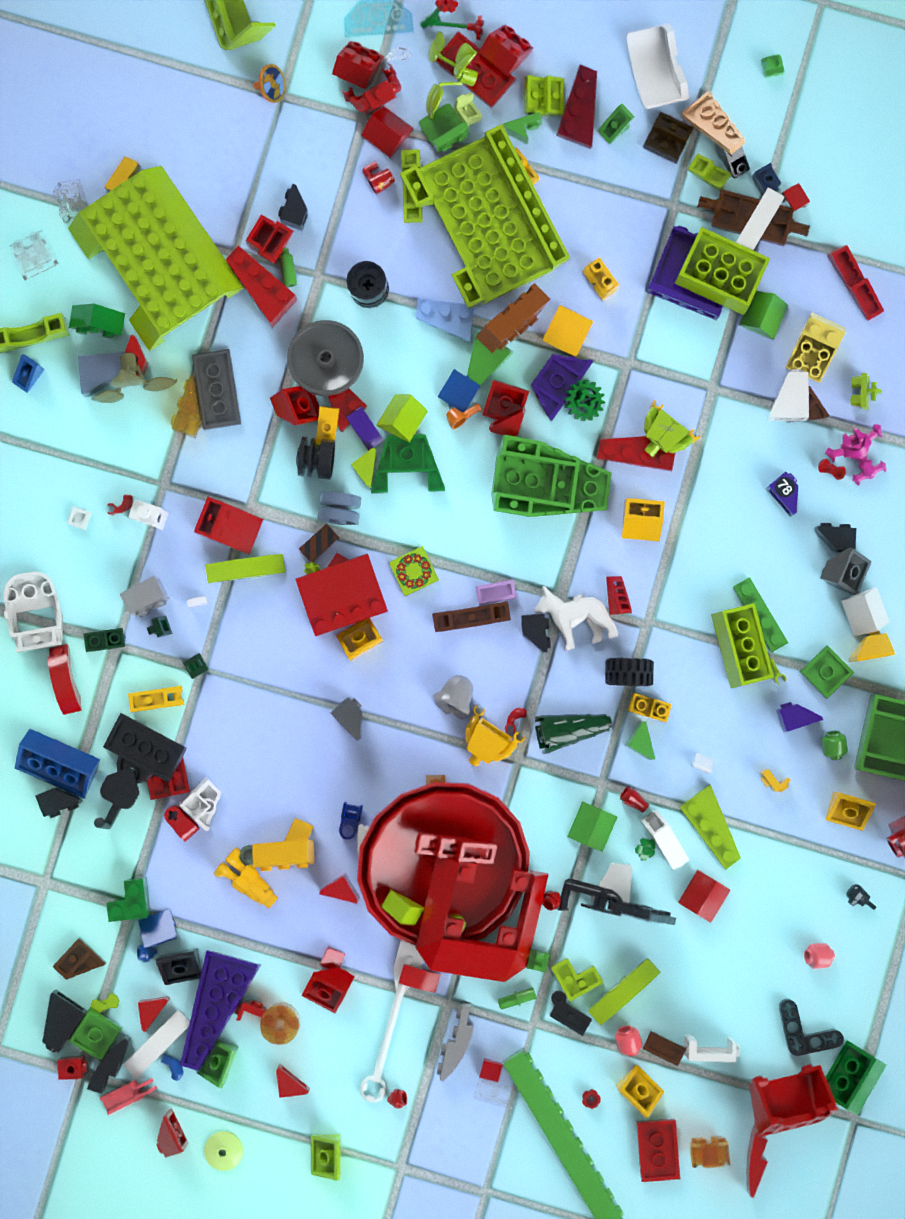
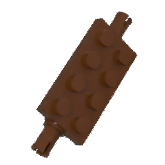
(734, 211)

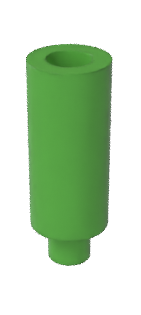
(288, 268)

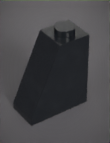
(61, 1021)

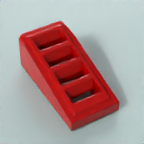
(617, 600)

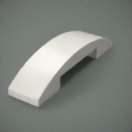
(157, 1044)

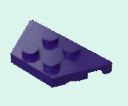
(555, 379)

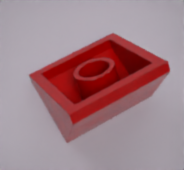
(386, 131)
(341, 889)
(704, 896)

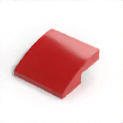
(178, 785)

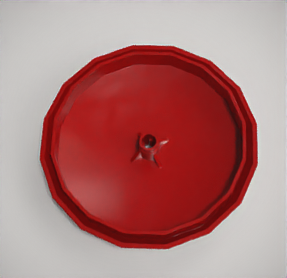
(448, 809)

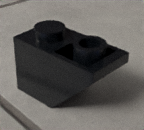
(735, 163)
(294, 211)
(837, 538)
(534, 631)
(56, 800)

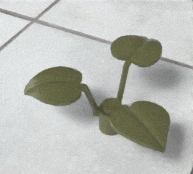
(127, 377)

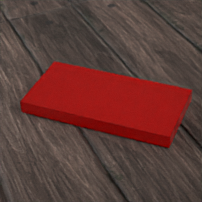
(490, 81)

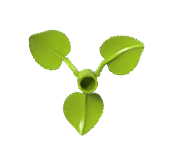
(462, 74)

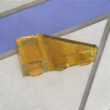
(188, 417)

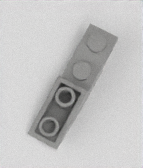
(455, 1049)

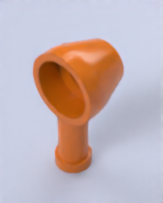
(457, 418)

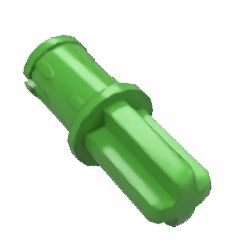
(517, 998)

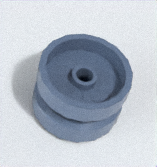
(339, 505)

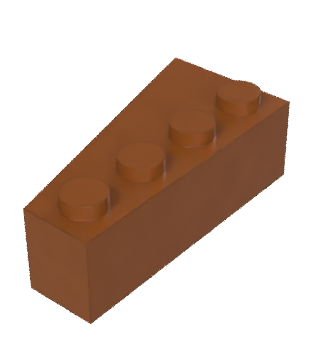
(513, 319)

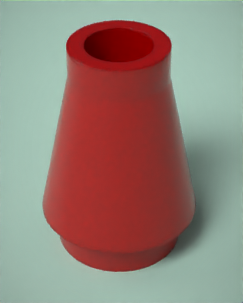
(633, 799)

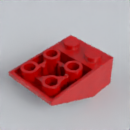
(228, 525)

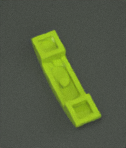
(410, 212)

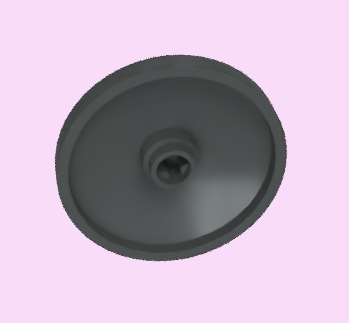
(325, 358)

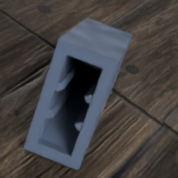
(97, 371)

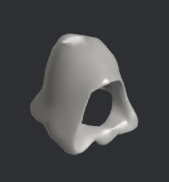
(457, 693)

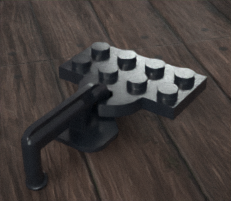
(146, 753)
(615, 905)

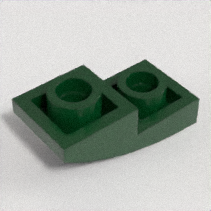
(104, 640)

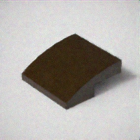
(668, 137)

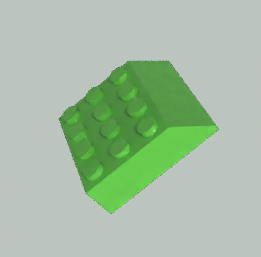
(883, 738)

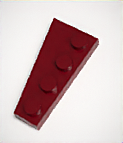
(579, 112)

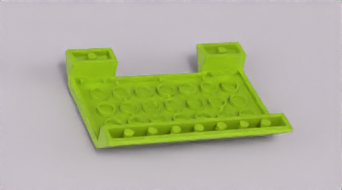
(489, 217)
(156, 251)

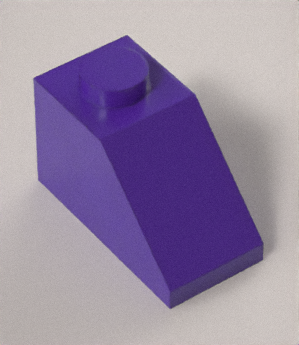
(796, 716)

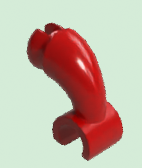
(125, 505)
(514, 715)

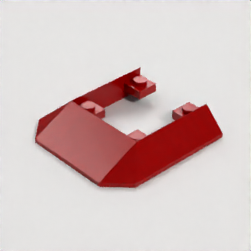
(440, 935)

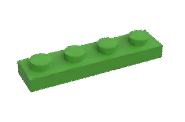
(771, 631)

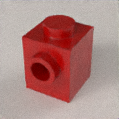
(72, 1067)

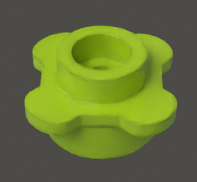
(311, 567)

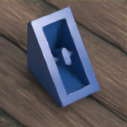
(27, 373)

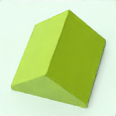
(402, 416)
(326, 1156)

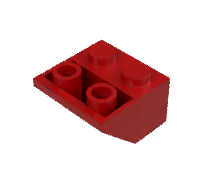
(506, 49)
(357, 64)

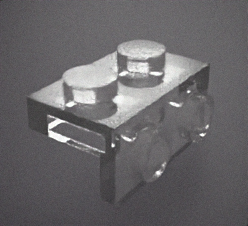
(70, 199)

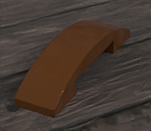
(471, 617)

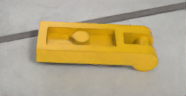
(155, 699)

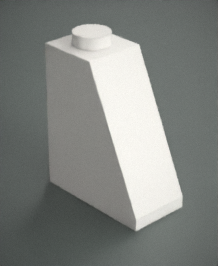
(792, 398)
(665, 839)

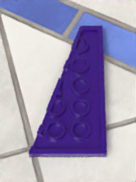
(219, 992)

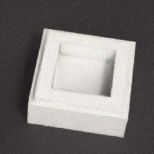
(79, 518)
(198, 601)

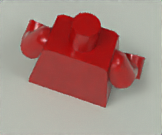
(376, 96)

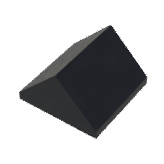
(179, 966)

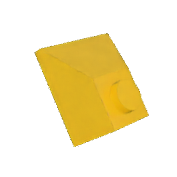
(872, 647)

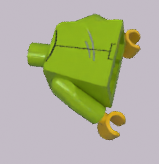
(665, 432)

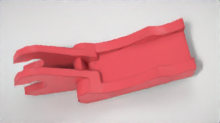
(125, 1095)

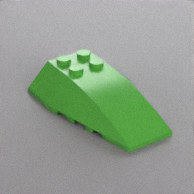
(545, 481)

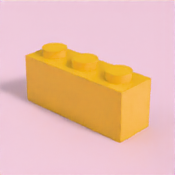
(283, 854)

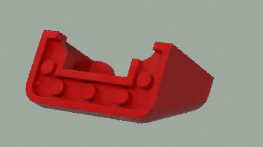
(791, 1101)

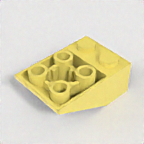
(816, 346)

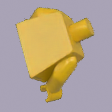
(487, 741)

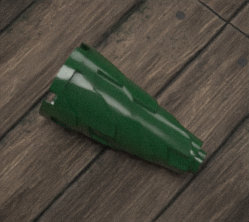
(568, 729)

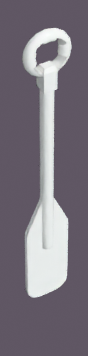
(407, 955)

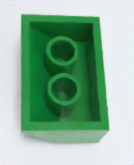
(854, 1077)

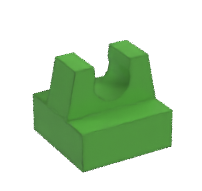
(772, 66)
(538, 960)

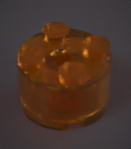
(280, 1035)
(709, 1153)

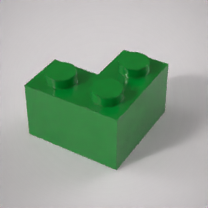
(96, 319)
(135, 904)

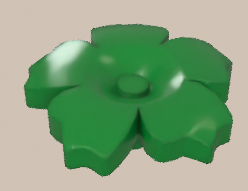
(646, 848)

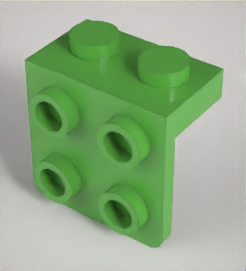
(444, 128)

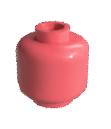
(819, 955)
(628, 1040)

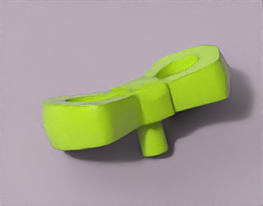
(111, 1002)

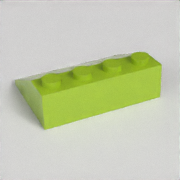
(722, 271)

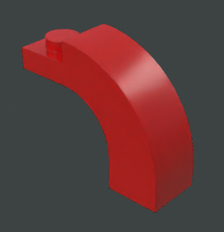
(62, 680)

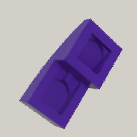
(364, 428)

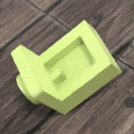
(466, 109)

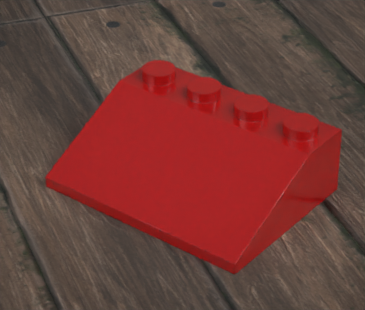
(341, 594)

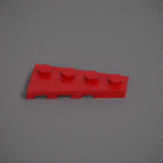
(631, 451)

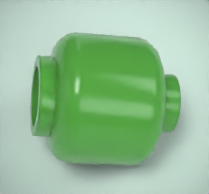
(834, 745)

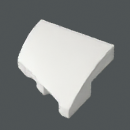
(202, 802)
(618, 879)

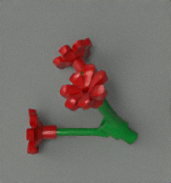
(450, 5)

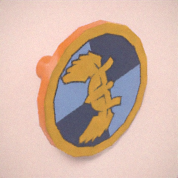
(271, 83)

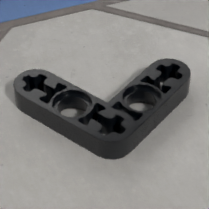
(805, 1039)

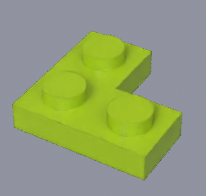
(575, 984)

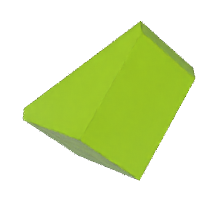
(365, 467)
(402, 908)

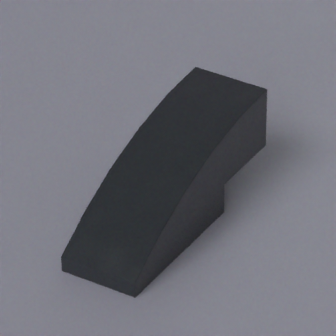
(108, 1066)

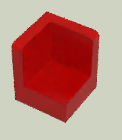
(796, 197)

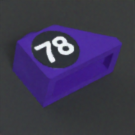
(785, 492)

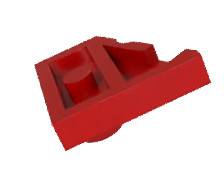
(347, 403)

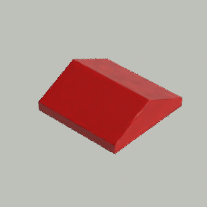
(504, 399)

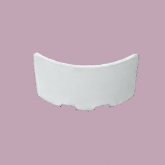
(655, 67)

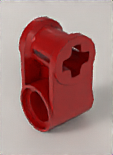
(183, 826)

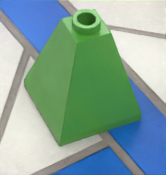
(485, 363)

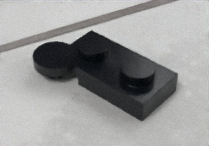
(568, 1014)

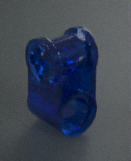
(351, 819)

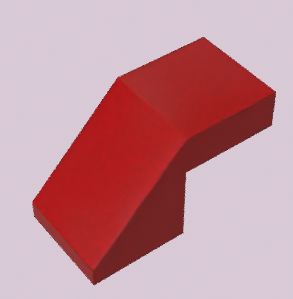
(134, 347)

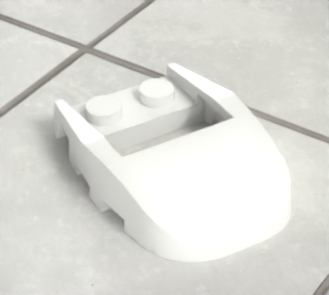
(29, 593)

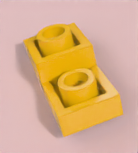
(649, 707)

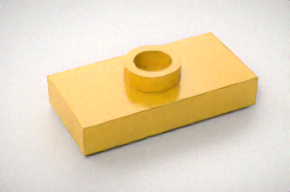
(327, 423)

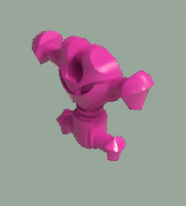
(856, 448)

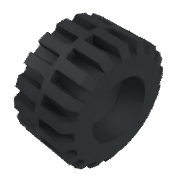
(629, 672)

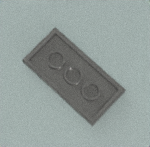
(216, 389)

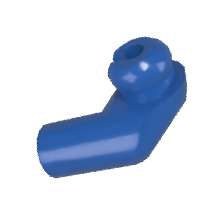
(174, 1063)

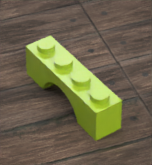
(45, 330)

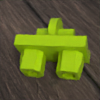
(863, 382)

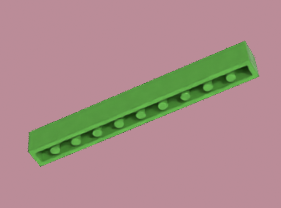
(561, 1137)

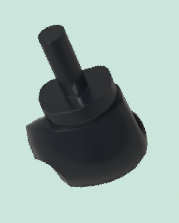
(858, 895)

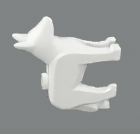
(572, 613)

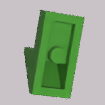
(616, 124)
(518, 127)

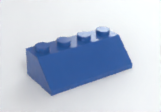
(56, 763)

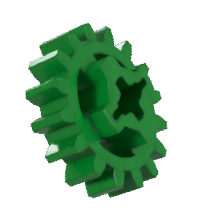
(586, 407)

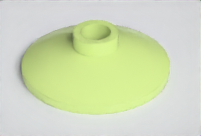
(228, 1142)

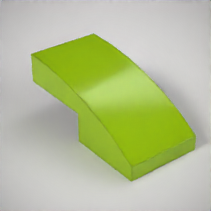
(708, 172)

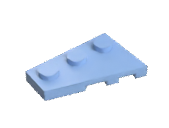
(447, 316)

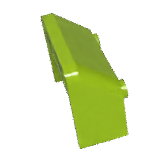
(234, 25)

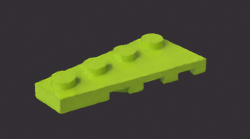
(709, 822)

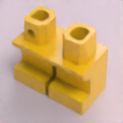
(599, 274)

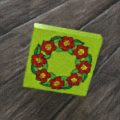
(413, 571)

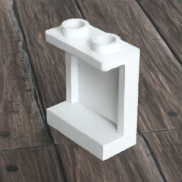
(711, 1054)

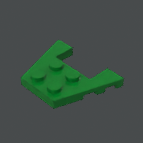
(407, 457)

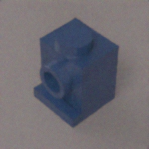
(760, 181)

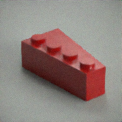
(266, 290)

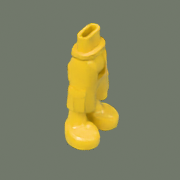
(249, 880)

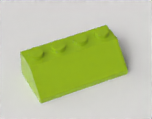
(742, 645)

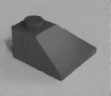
(846, 571)
(350, 717)

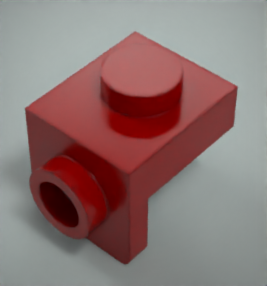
(254, 1007)

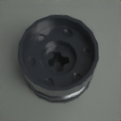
(366, 274)
(316, 458)

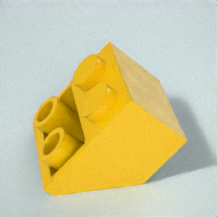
(642, 519)

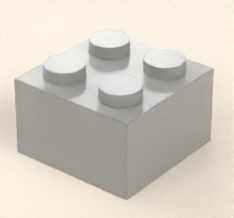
(145, 596)

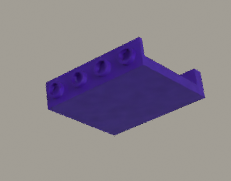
(667, 271)

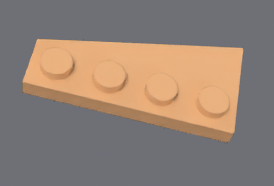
(714, 123)

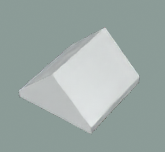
(865, 612)

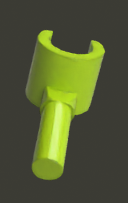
(776, 672)

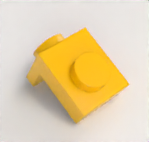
(770, 781)

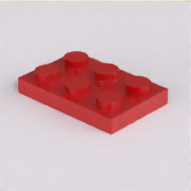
(658, 1150)

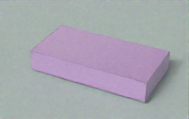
(496, 592)

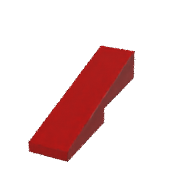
(856, 283)

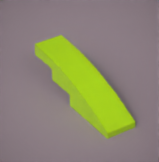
(245, 568)
(624, 991)

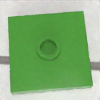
(826, 672)
(95, 1034)

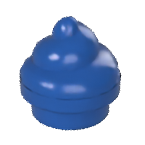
(145, 955)

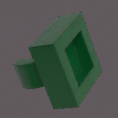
(160, 627)
(195, 666)

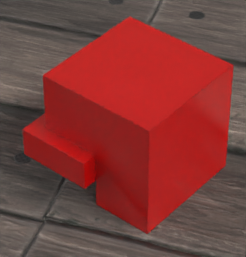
(268, 238)

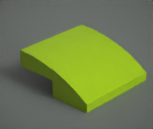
(544, 95)

